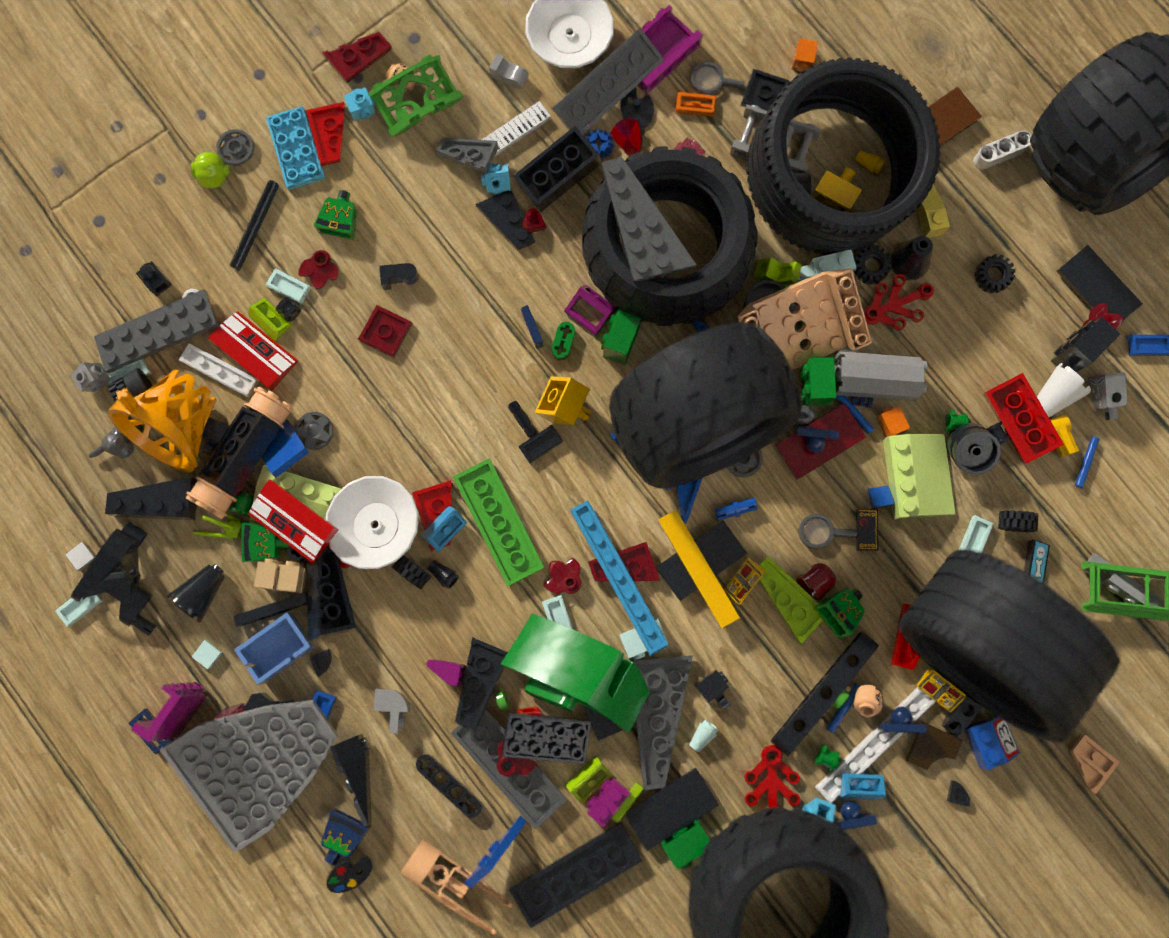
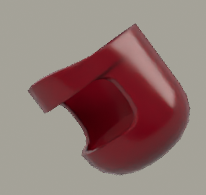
(820, 578)

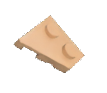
(1093, 762)

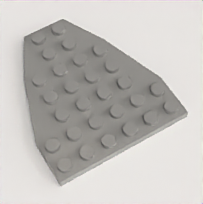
(251, 765)

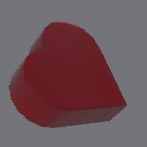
(534, 221)

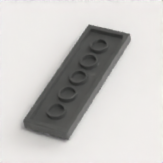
(608, 82)
(156, 331)
(531, 794)

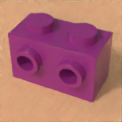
(608, 801)

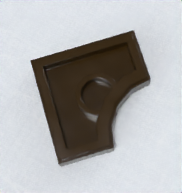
(932, 746)

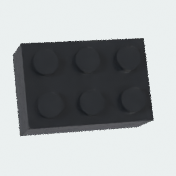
(1085, 345)

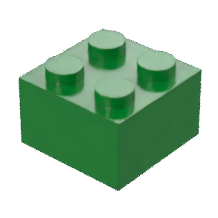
(621, 337)
(818, 382)
(686, 845)

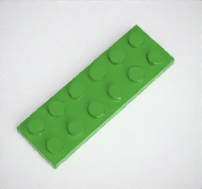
(498, 522)

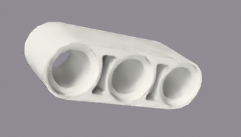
(996, 155)

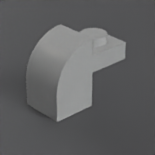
(396, 703)

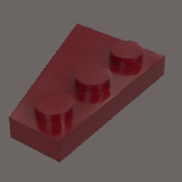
(356, 57)
(637, 562)

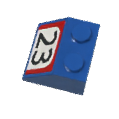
(991, 742)

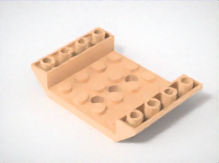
(829, 314)

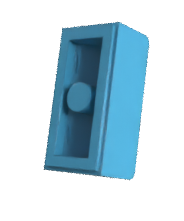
(444, 528)
(862, 786)

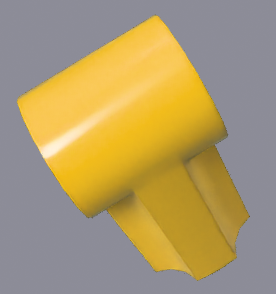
(1063, 427)

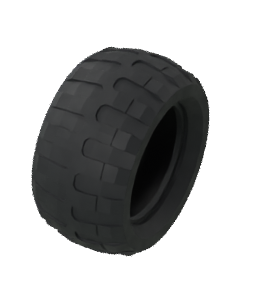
(711, 191)

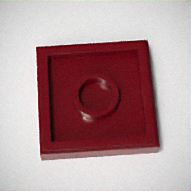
(385, 331)

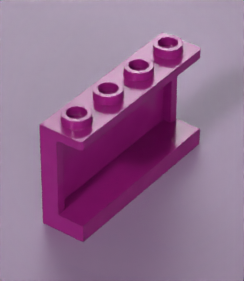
(672, 41)
(175, 714)

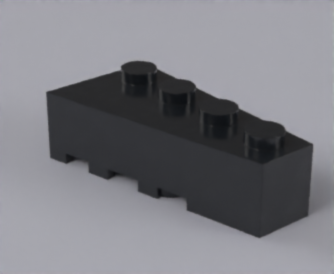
(154, 501)
(327, 598)

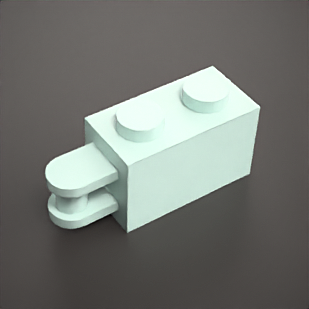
(830, 262)

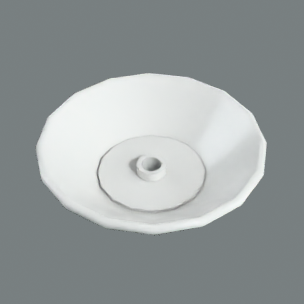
(552, 20)
(355, 512)

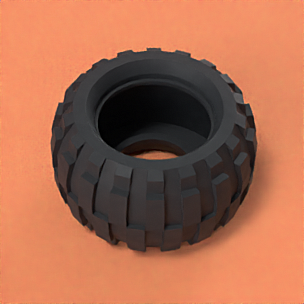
(1108, 128)

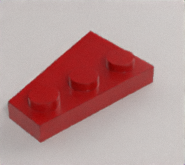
(327, 131)
(431, 503)
(903, 654)

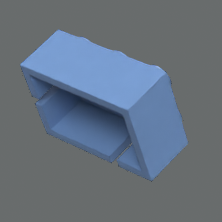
(275, 648)

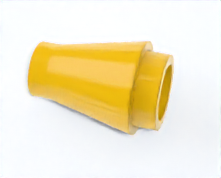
(871, 162)

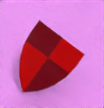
(628, 135)

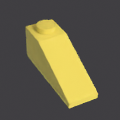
(933, 215)

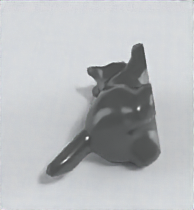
(115, 444)

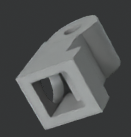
(508, 72)

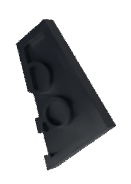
(507, 218)

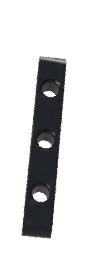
(813, 705)

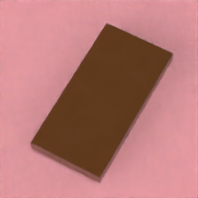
(953, 114)

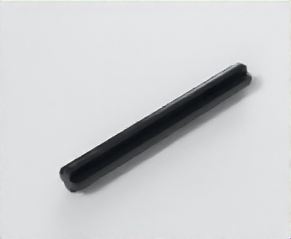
(254, 225)

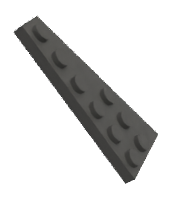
(646, 235)
(660, 715)

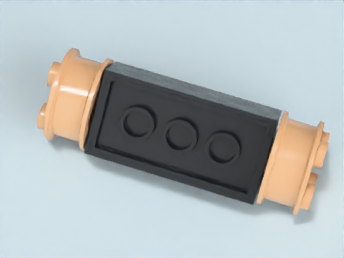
(239, 452)

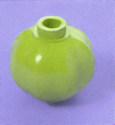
(209, 170)

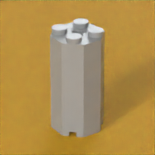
(880, 376)

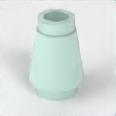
(704, 734)

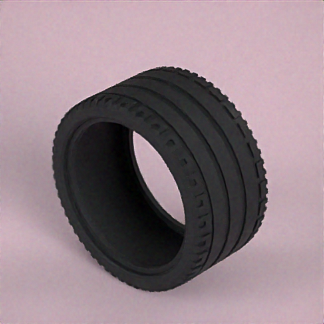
(890, 109)
(1010, 644)

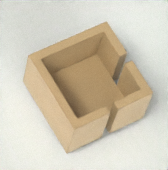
(280, 577)

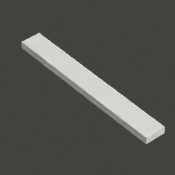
(871, 747)

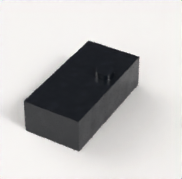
(557, 168)

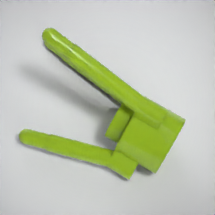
(232, 528)

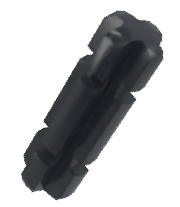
(522, 419)

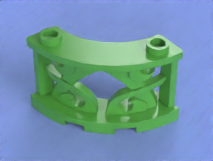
(404, 119)

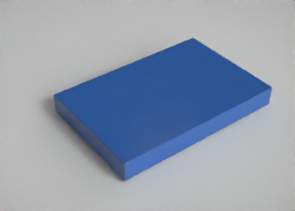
(284, 450)

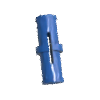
(735, 509)

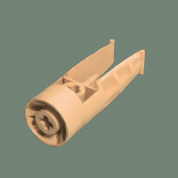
(423, 864)

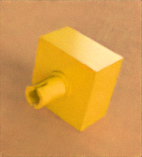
(837, 191)
(563, 401)

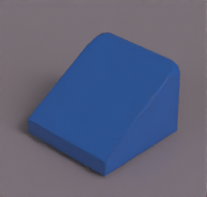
(880, 497)

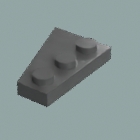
(468, 152)

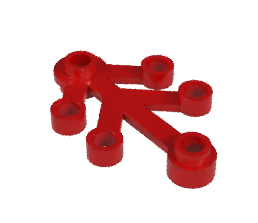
(895, 305)
(771, 782)

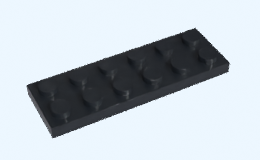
(575, 874)

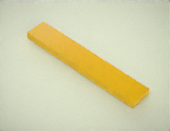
(698, 569)

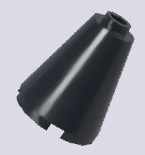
(912, 258)
(198, 592)

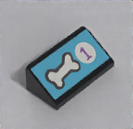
(1037, 559)

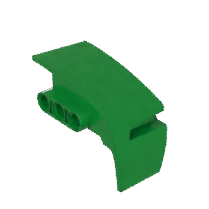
(577, 669)

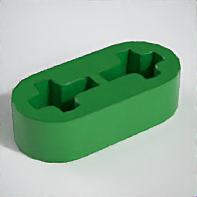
(559, 339)

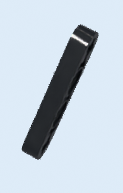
(270, 610)
(446, 788)

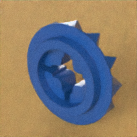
(607, 140)

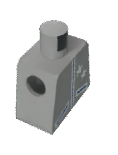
(1109, 393)

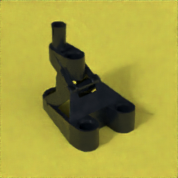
(117, 551)

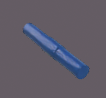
(855, 413)
(1087, 461)
(841, 712)

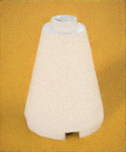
(1062, 390)

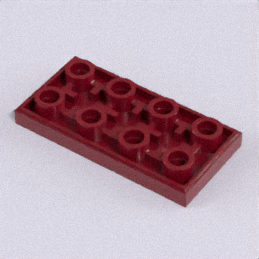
(802, 460)

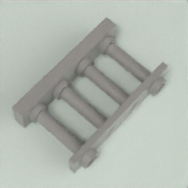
(755, 113)

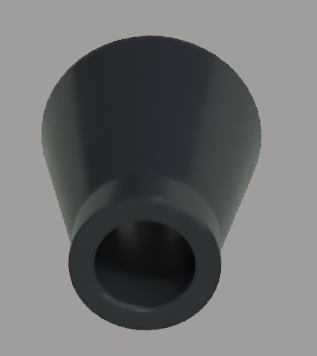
(443, 574)

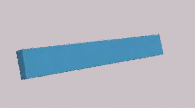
(619, 578)

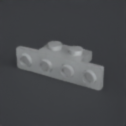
(1124, 586)

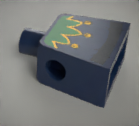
(342, 835)

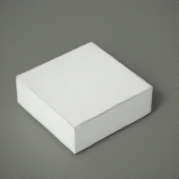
(80, 556)

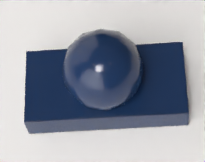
(816, 437)
(902, 723)
(852, 817)

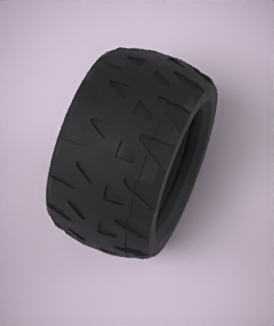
(704, 404)
(778, 841)

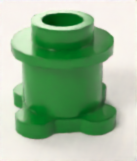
(955, 420)
(243, 504)
(827, 758)

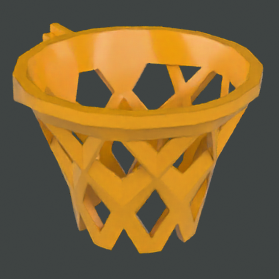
(162, 413)

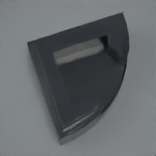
(321, 662)
(958, 794)

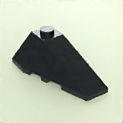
(353, 760)

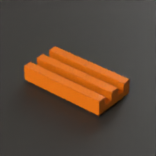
(707, 109)

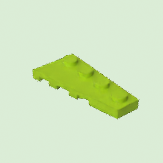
(790, 599)

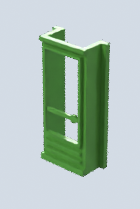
(1145, 611)

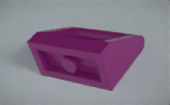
(597, 302)
(450, 672)

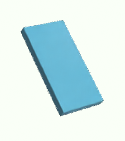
(295, 148)

